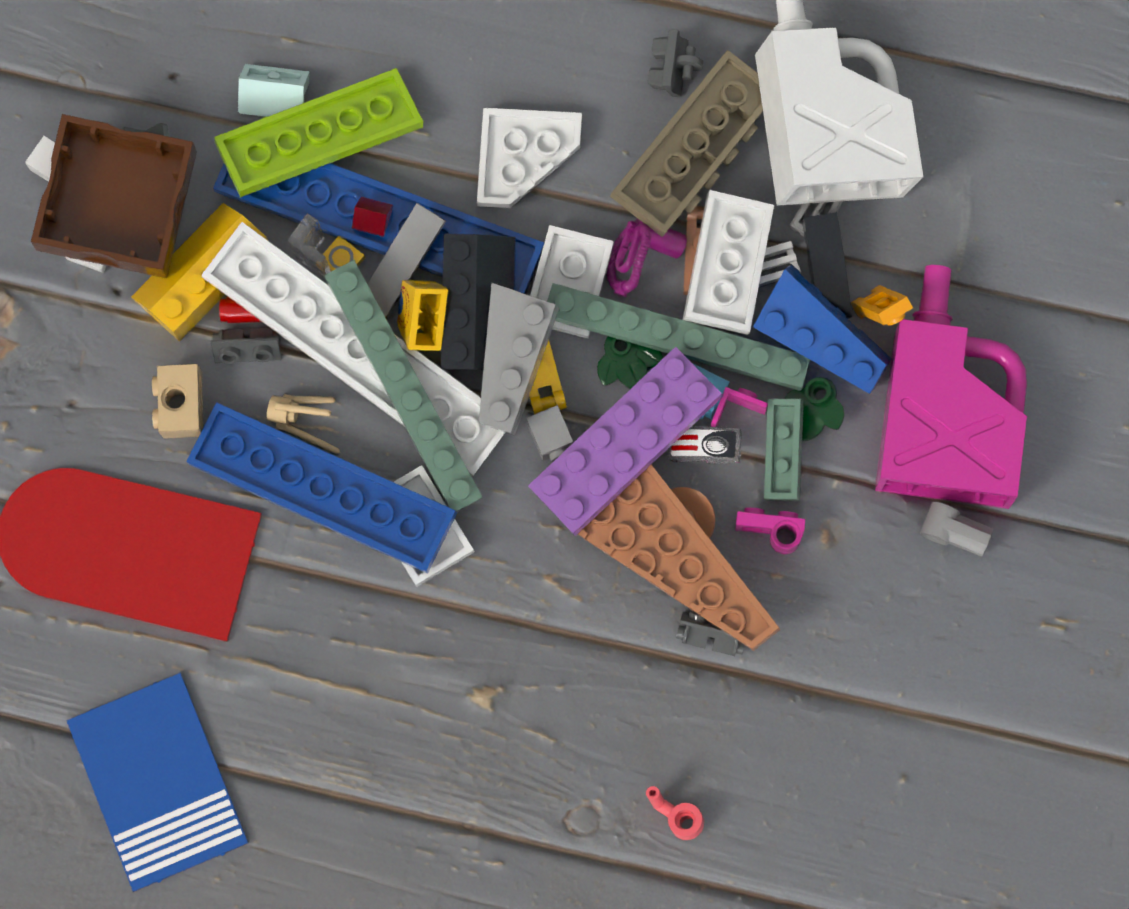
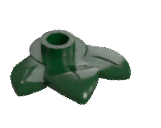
(626, 365)
(818, 412)

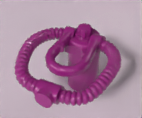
(640, 234)

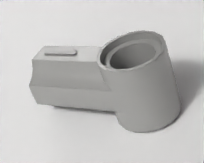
(947, 526)

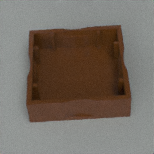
(114, 196)

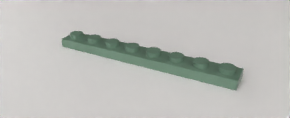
(667, 332)
(403, 386)

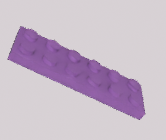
(625, 441)

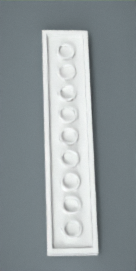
(311, 319)

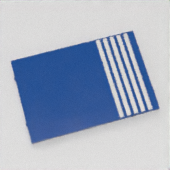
(157, 782)

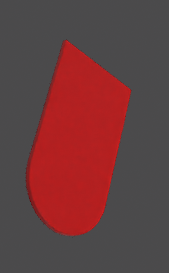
(129, 549)

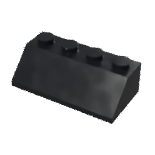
(469, 269)

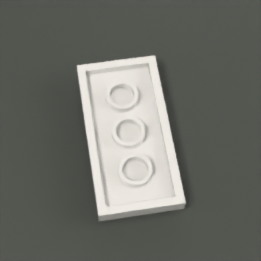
(728, 262)

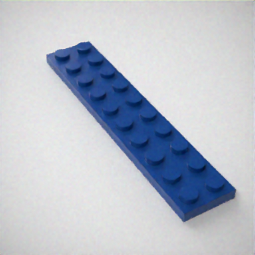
(333, 192)

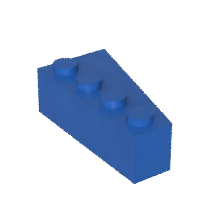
(821, 332)

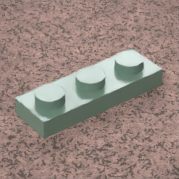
(783, 450)

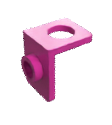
(741, 397)

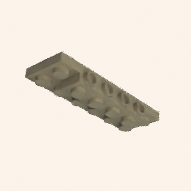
(693, 146)

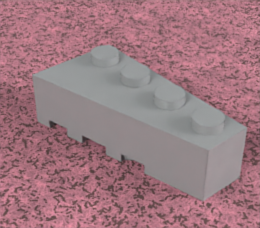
(513, 352)

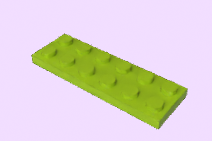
(318, 132)

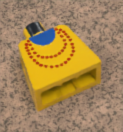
(423, 308)

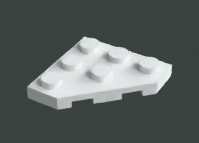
(521, 151)

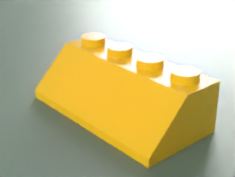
(184, 295)

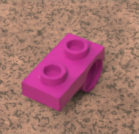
(756, 521)

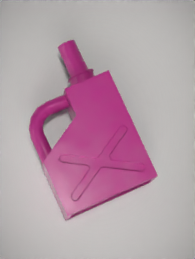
(942, 424)

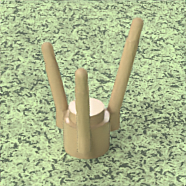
(286, 410)

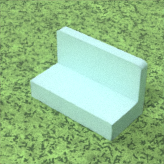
(270, 89)

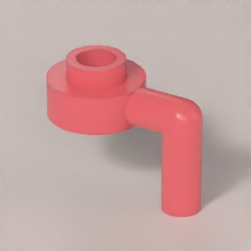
(677, 815)

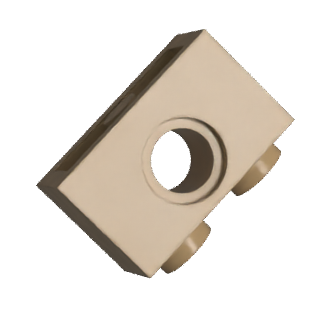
(187, 419)

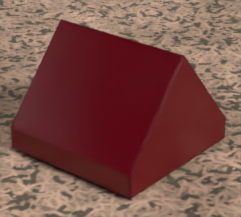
(371, 216)

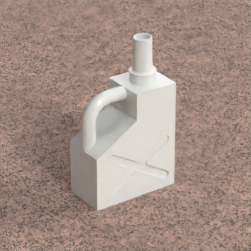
(828, 126)

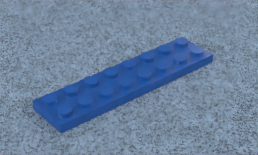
(322, 487)

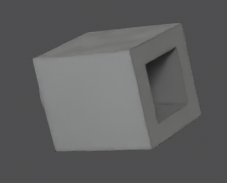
(550, 433)

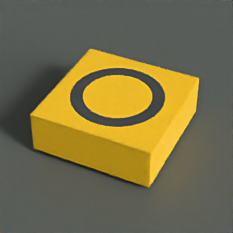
(341, 253)

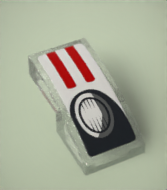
(707, 444)

